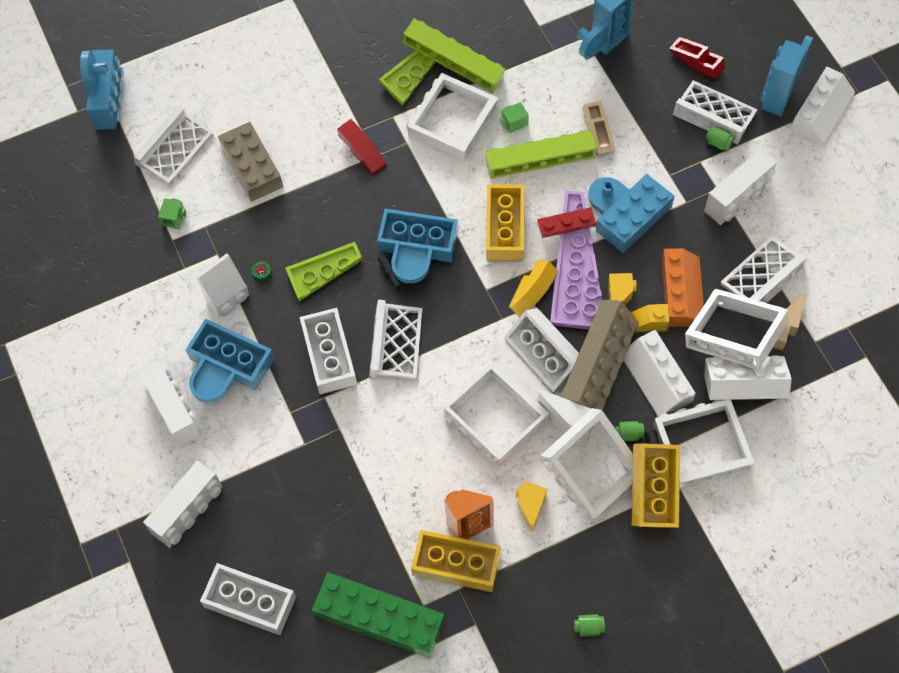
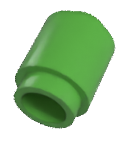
(719, 139)
(630, 430)
(589, 625)

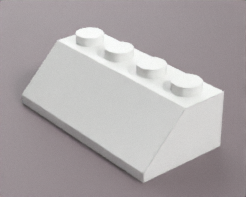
(823, 106)
(543, 348)
(658, 374)

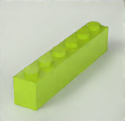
(453, 55)
(541, 154)

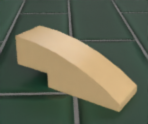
(598, 123)
(794, 316)

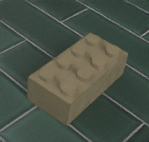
(250, 161)

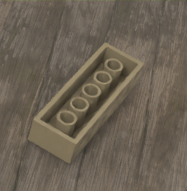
(601, 355)

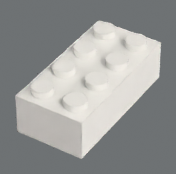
(740, 187)
(328, 351)
(736, 381)
(170, 403)
(183, 504)
(248, 599)

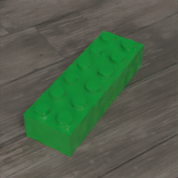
(378, 615)

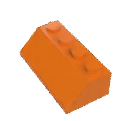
(682, 286)
(468, 513)

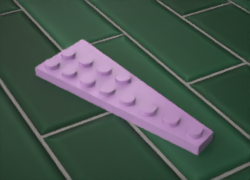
(577, 281)

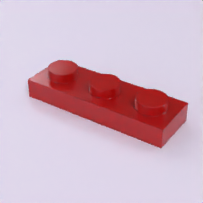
(566, 222)

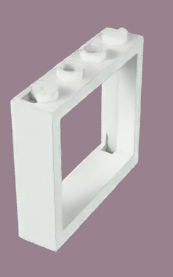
(441, 143)
(730, 350)
(512, 387)
(551, 455)
(714, 472)

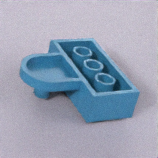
(609, 27)
(783, 75)
(103, 83)
(628, 212)
(415, 242)
(225, 358)

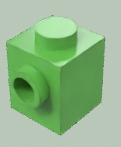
(514, 117)
(172, 213)

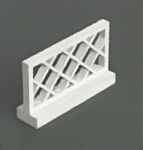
(708, 120)
(163, 134)
(777, 281)
(379, 341)

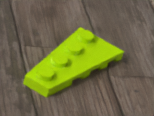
(406, 76)
(319, 270)

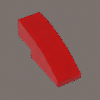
(698, 57)
(361, 146)

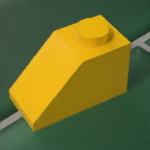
(621, 287)
(652, 318)
(530, 502)

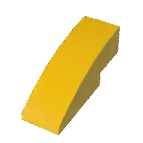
(533, 286)

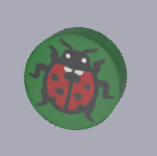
(261, 271)

